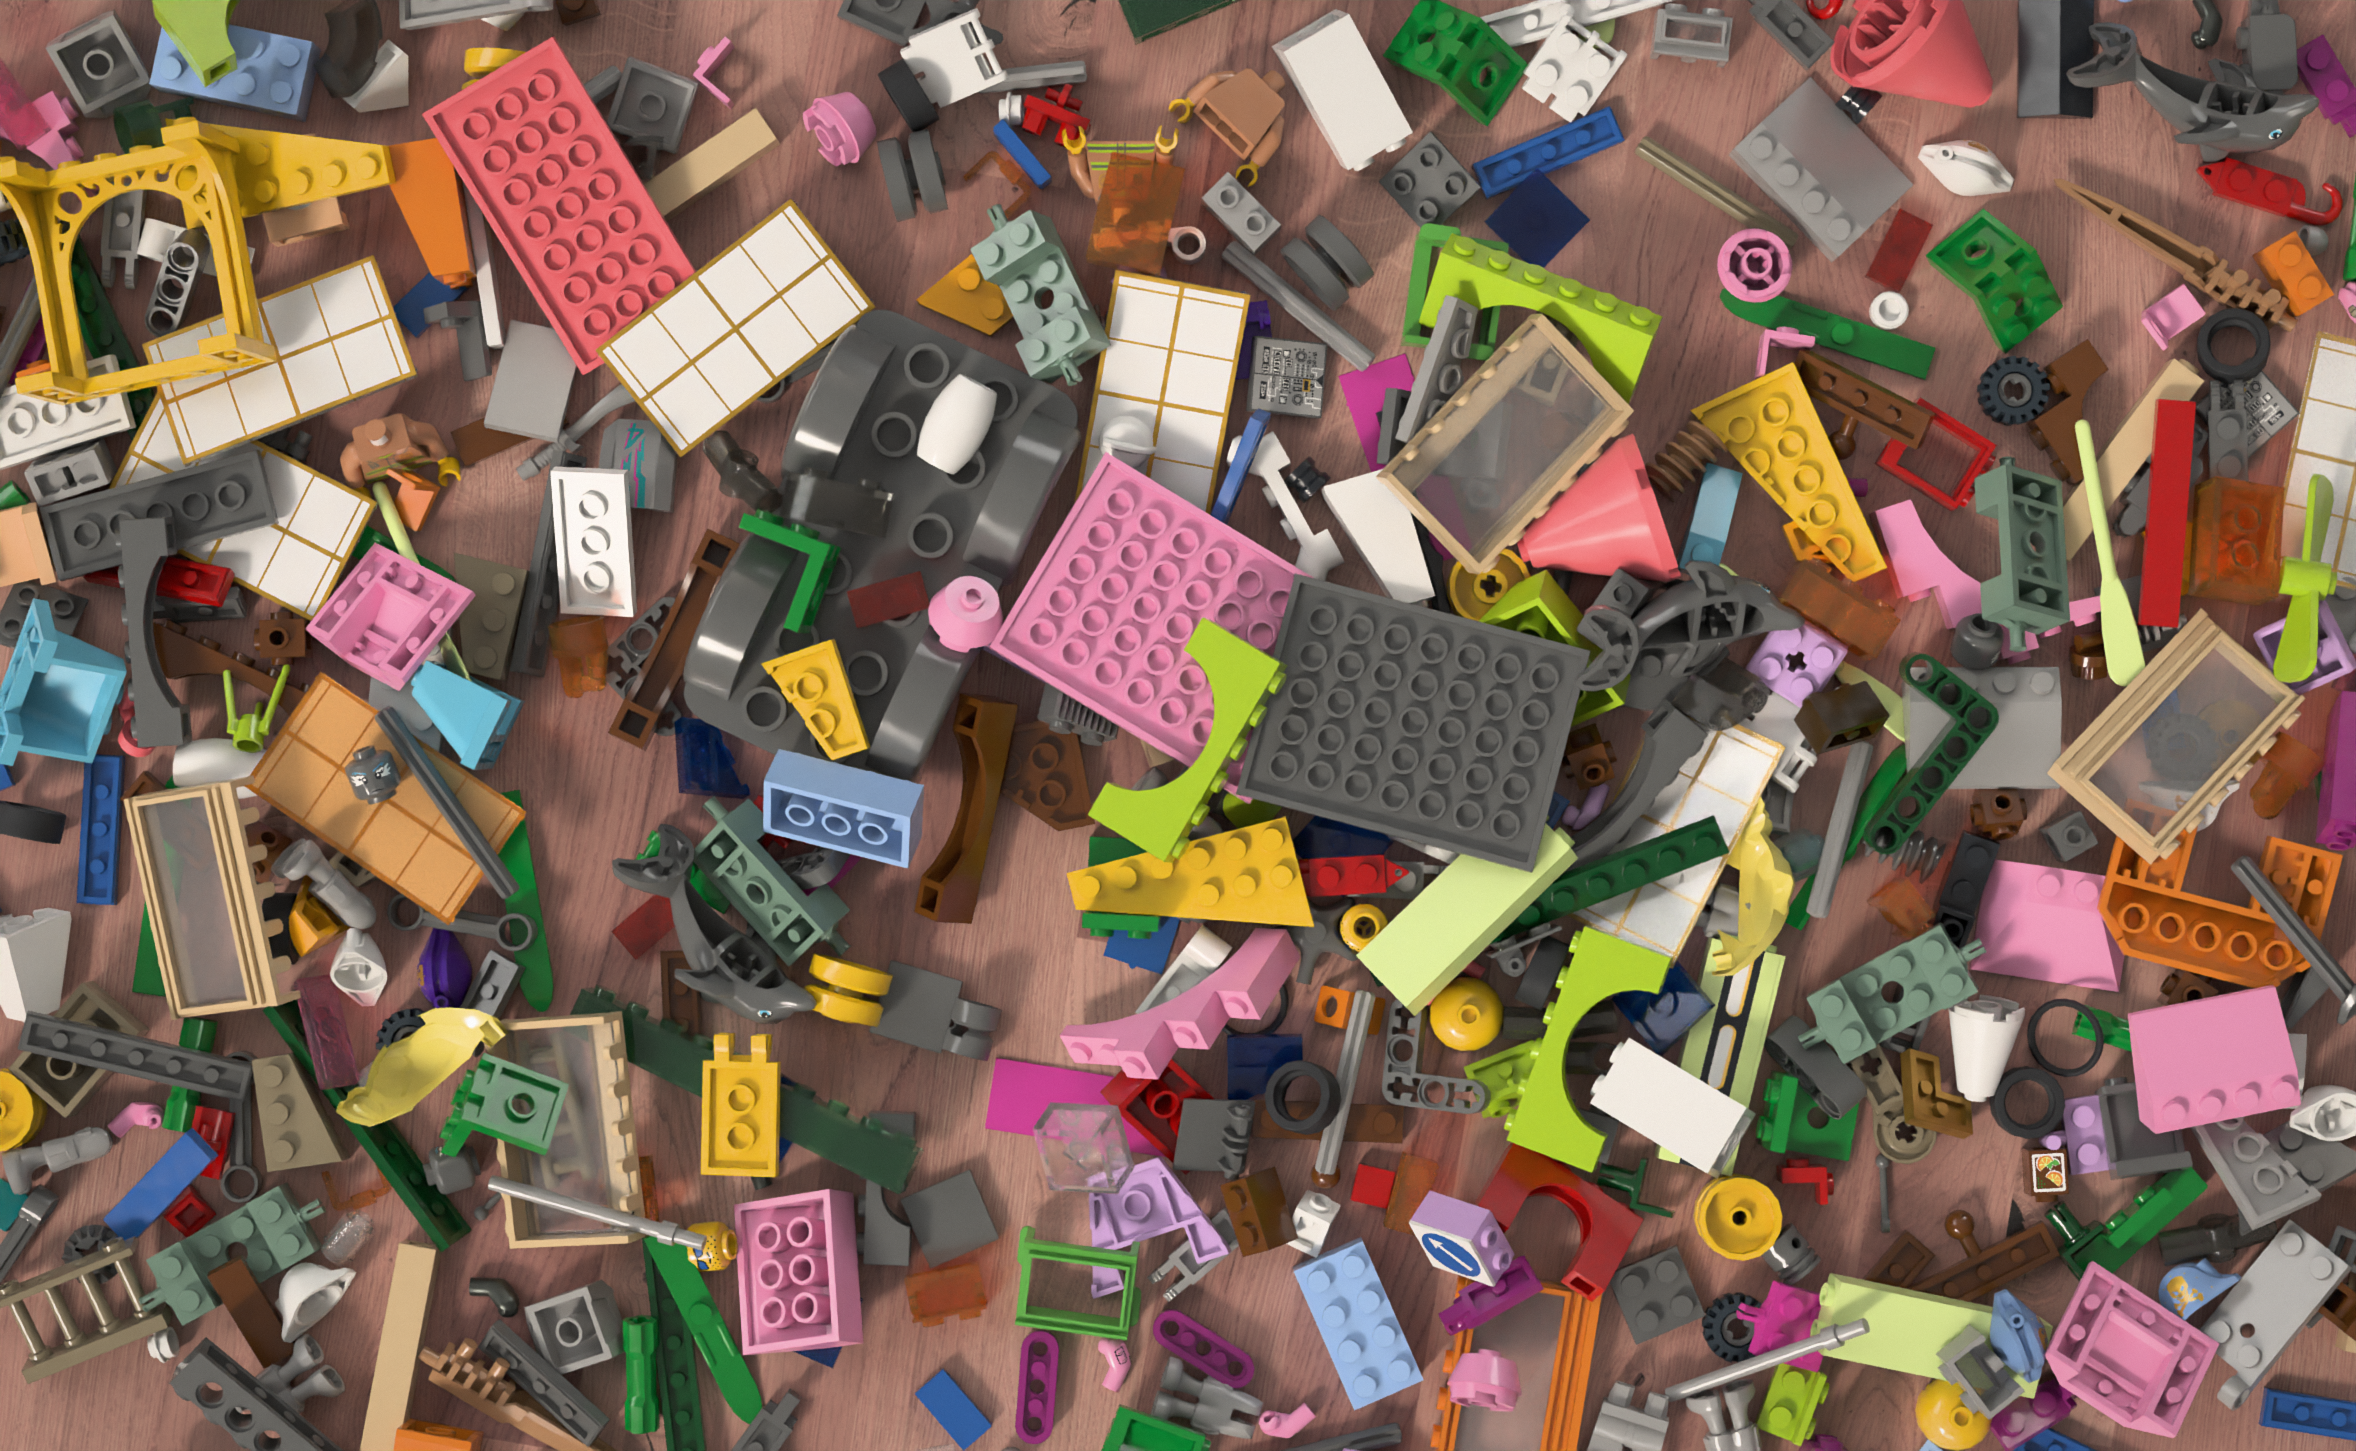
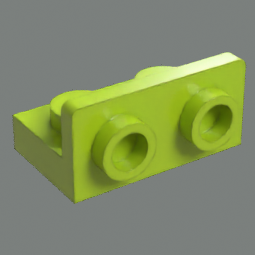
(1502, 1076)
(1792, 1402)

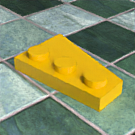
(822, 695)

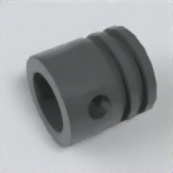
(1791, 1255)

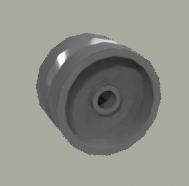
(913, 175)
(1332, 258)

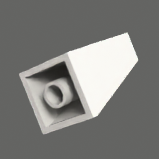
(1343, 89)
(1382, 535)
(1671, 1107)

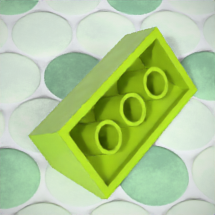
(1545, 611)

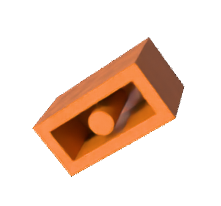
(2293, 274)

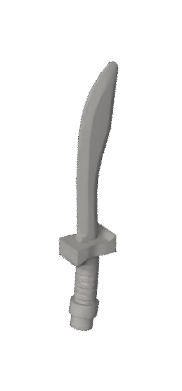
(614, 400)

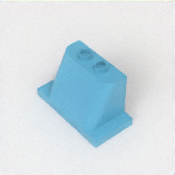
(57, 692)
(467, 713)

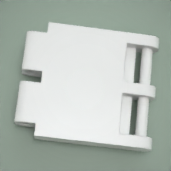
(953, 59)
(1571, 69)
(1778, 724)

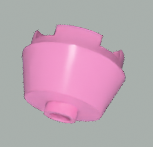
(841, 126)
(1754, 265)
(966, 614)
(1485, 1381)

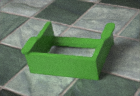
(1436, 236)
(1075, 1321)

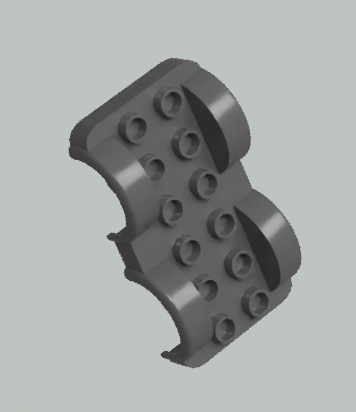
(867, 425)

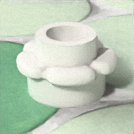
(1012, 109)
(163, 1344)

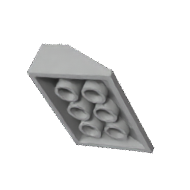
(1820, 169)
(2019, 747)

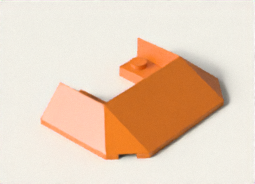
(2210, 936)

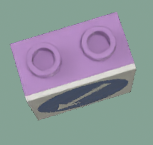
(1461, 1238)

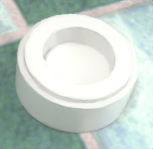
(1888, 310)

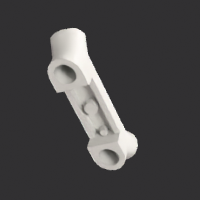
(1317, 552)

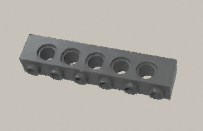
(240, 1388)

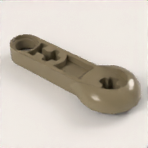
(1888, 1111)

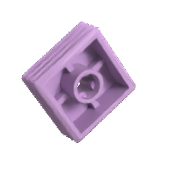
(2333, 652)
(1821, 656)

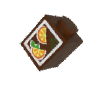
(2045, 1173)

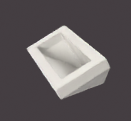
(387, 84)

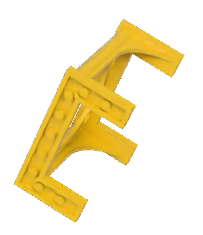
(37, 204)

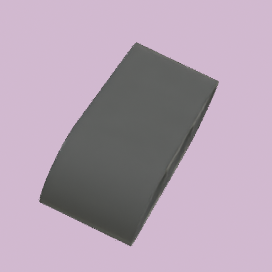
(185, 270)
(1818, 1068)

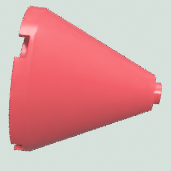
(1913, 51)
(1605, 522)

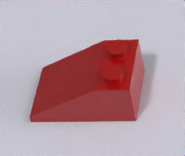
(1155, 1104)

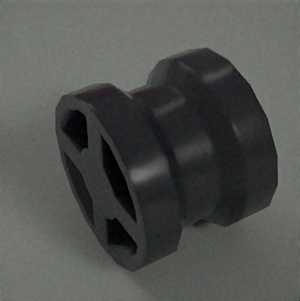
(1858, 102)
(1307, 479)

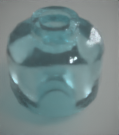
(1802, 851)

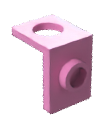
(709, 62)
(2171, 315)
(1782, 338)

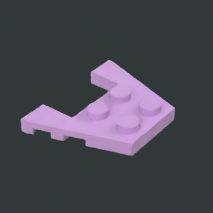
(1146, 1207)

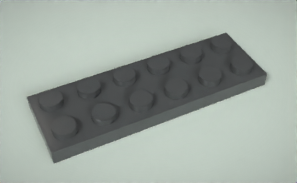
(205, 500)

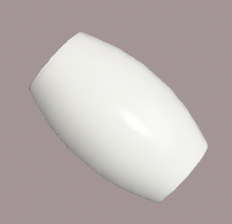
(956, 424)
(213, 761)

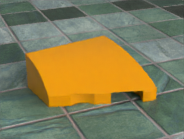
(312, 922)

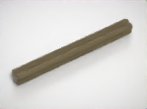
(1712, 190)

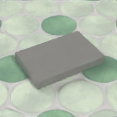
(531, 383)

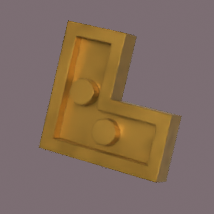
(1926, 1103)

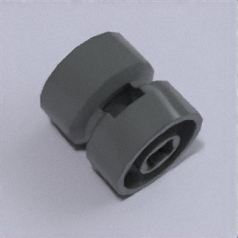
(971, 1029)

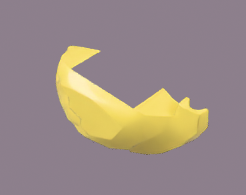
(1766, 885)
(419, 1064)

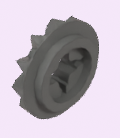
(86, 1238)

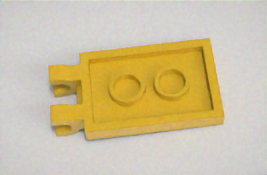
(741, 1109)

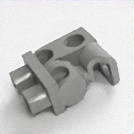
(1627, 1425)

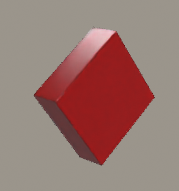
(1372, 1185)

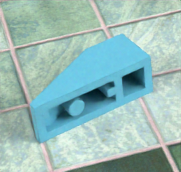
(1710, 516)

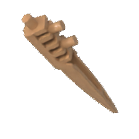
(2198, 265)
(499, 1398)

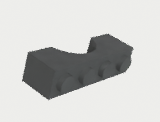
(885, 1236)

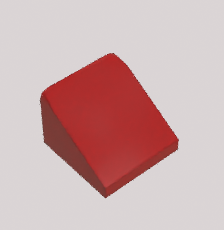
(189, 1212)

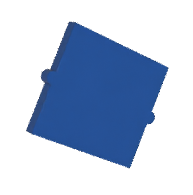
(1144, 953)

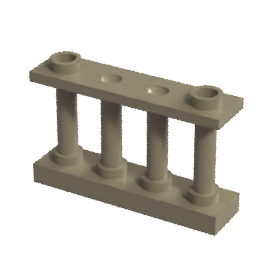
(78, 1345)

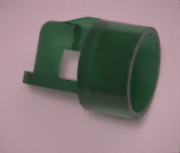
(140, 123)

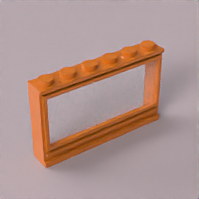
(1553, 1350)

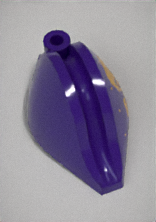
(444, 970)

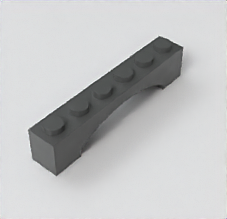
(158, 712)
(1667, 745)

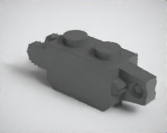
(2268, 46)
(2136, 491)

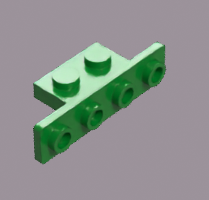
(2142, 1220)

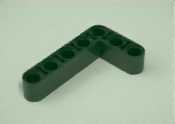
(1935, 755)

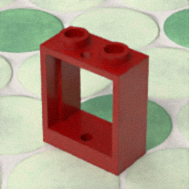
(1963, 490)

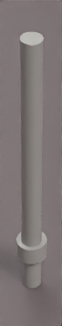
(665, 1232)
(1829, 1338)

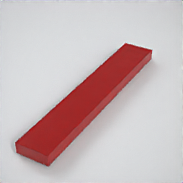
(2166, 513)

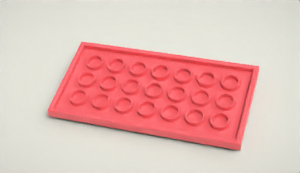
(561, 197)

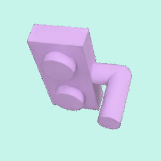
(2081, 1135)

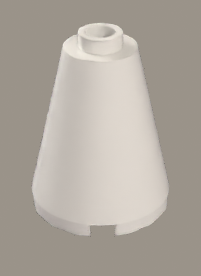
(1982, 1042)

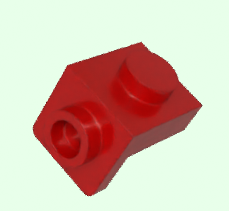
(1800, 1171)

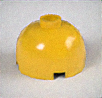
(1466, 1014)
(1947, 1419)

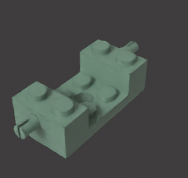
(1026, 262)
(2032, 583)
(784, 913)
(1858, 1017)
(270, 1228)

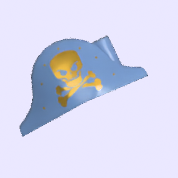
(2192, 1286)
(2018, 1336)

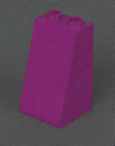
(2338, 783)

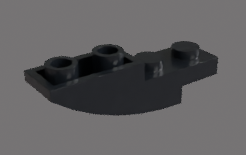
(1963, 885)

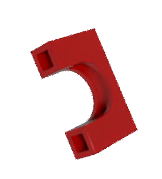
(1604, 1223)

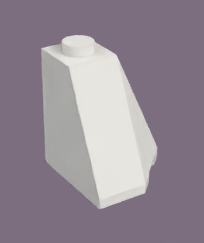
(33, 961)

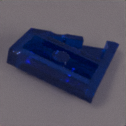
(705, 761)
(1255, 1058)

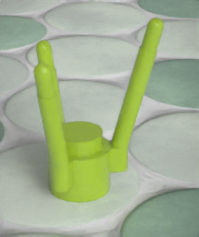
(251, 728)

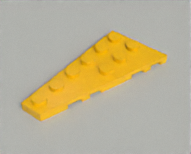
(294, 170)
(1787, 451)
(1225, 877)

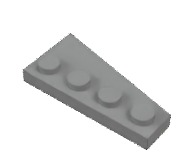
(1440, 369)
(2253, 1172)

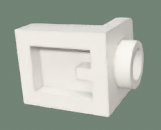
(1313, 1221)

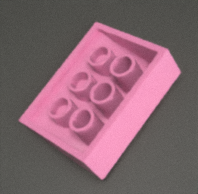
(2212, 1060)
(798, 1272)

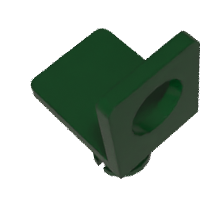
(1631, 1182)
(2073, 1234)

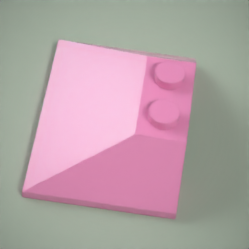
(389, 615)
(2046, 927)
(2128, 1354)

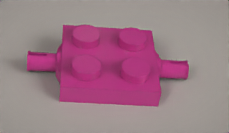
(1782, 1320)

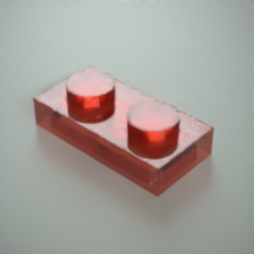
(1898, 250)
(888, 599)
(646, 926)

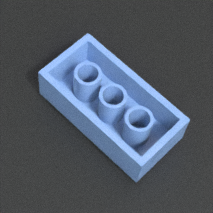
(271, 76)
(843, 808)
(1357, 1323)

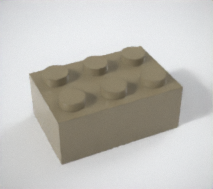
(69, 1084)

